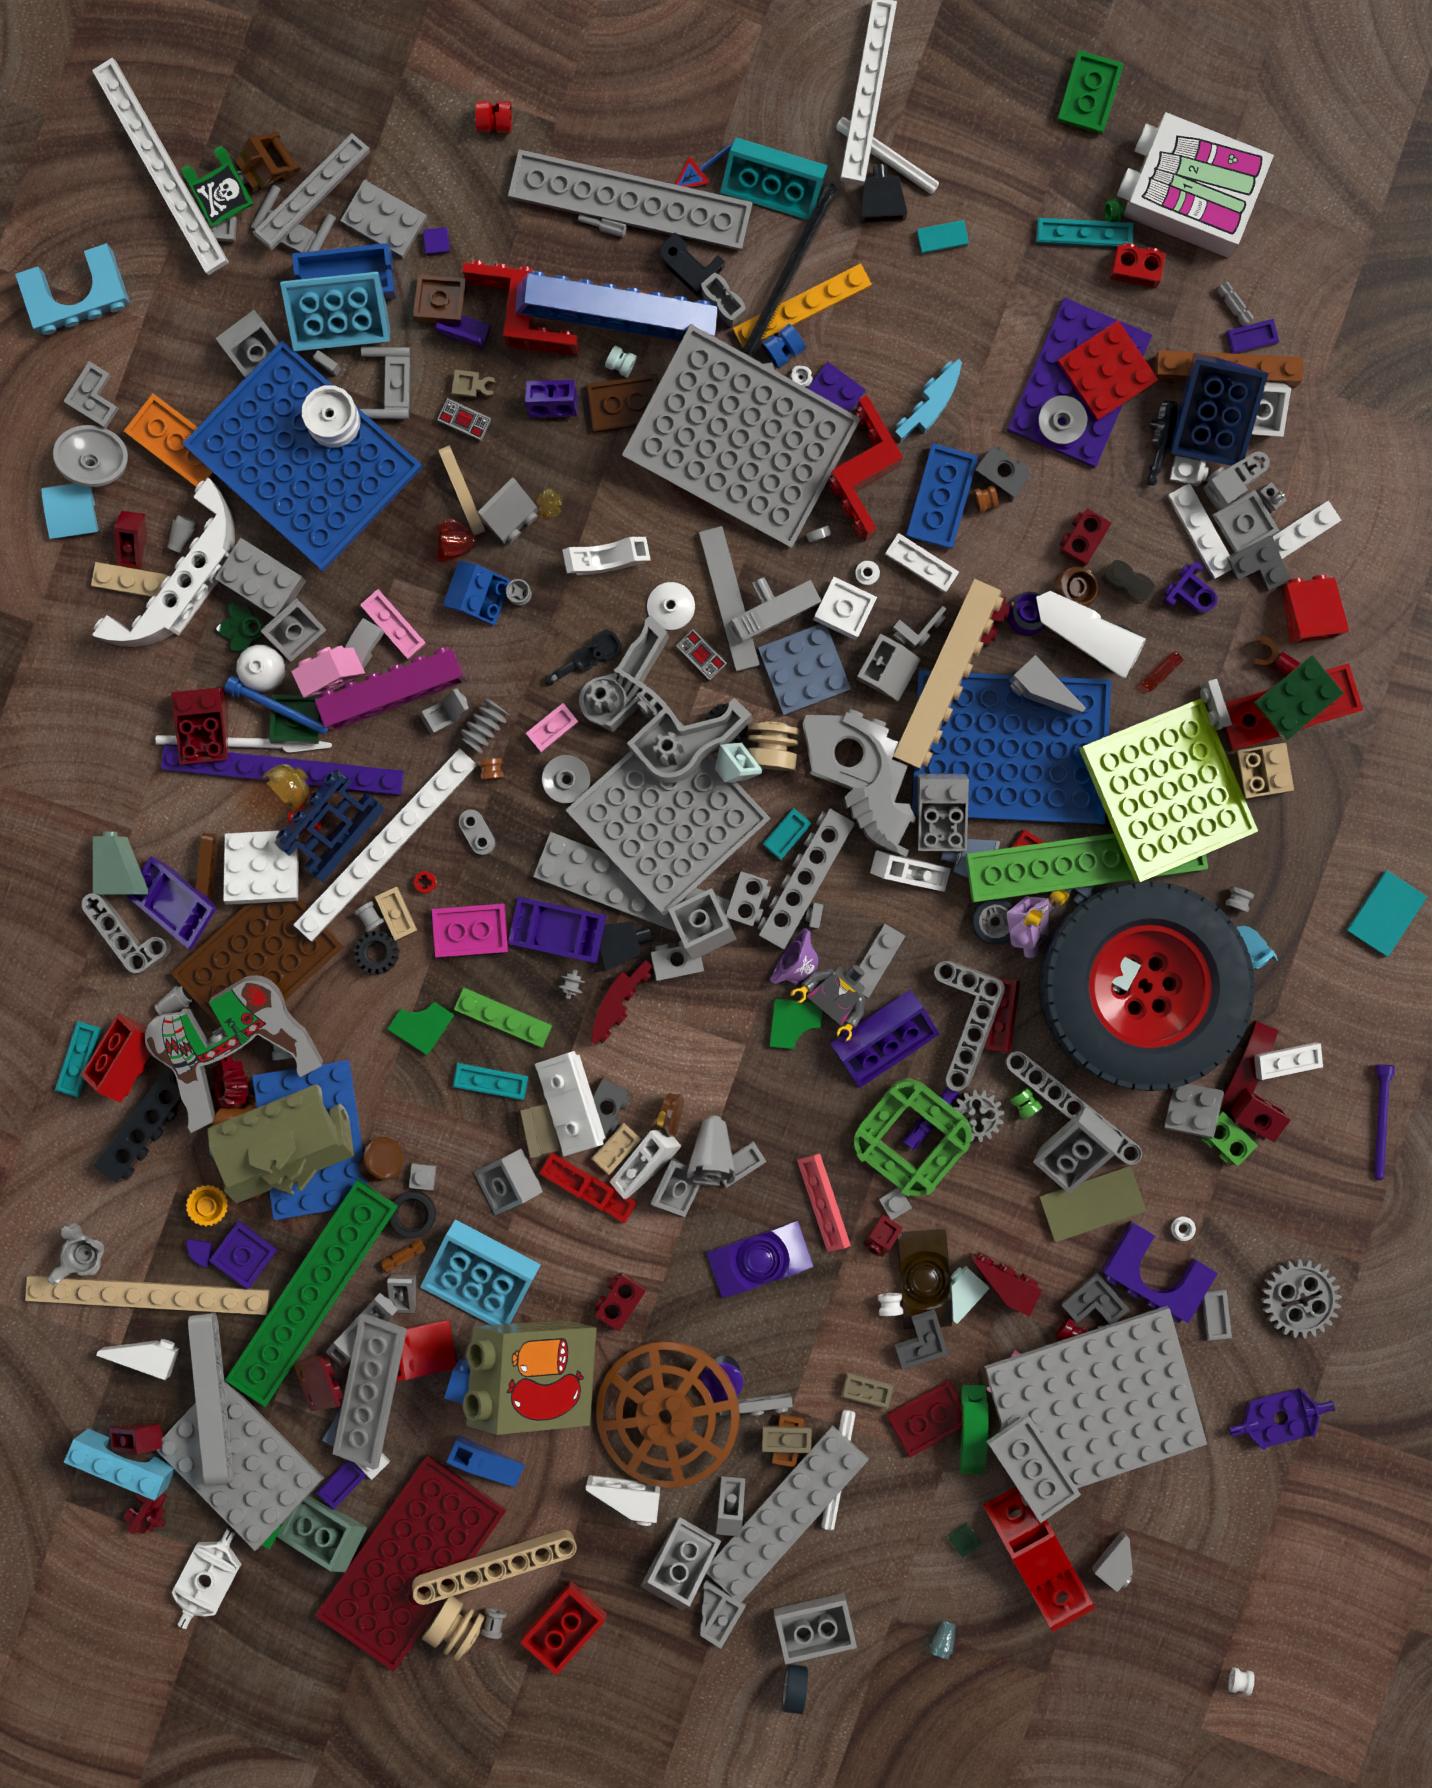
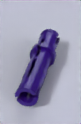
(923, 1126)

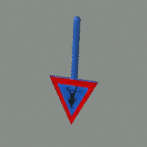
(693, 176)

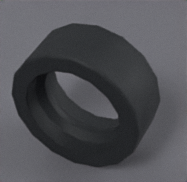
(430, 1219)

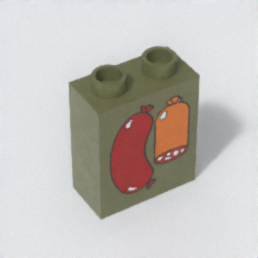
(530, 1376)

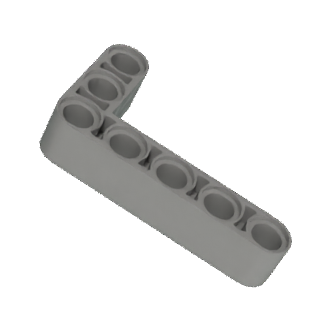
(974, 1020)

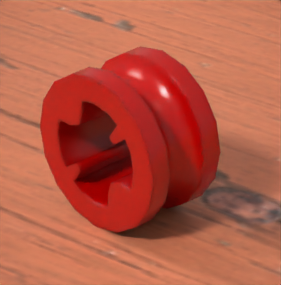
(430, 876)

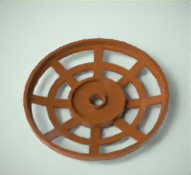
(680, 1408)

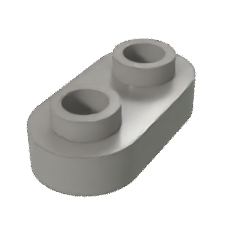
(476, 832)

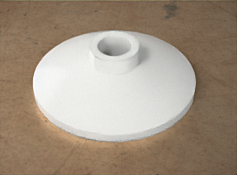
(671, 618)

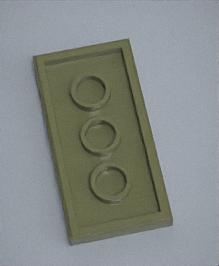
(1093, 1204)

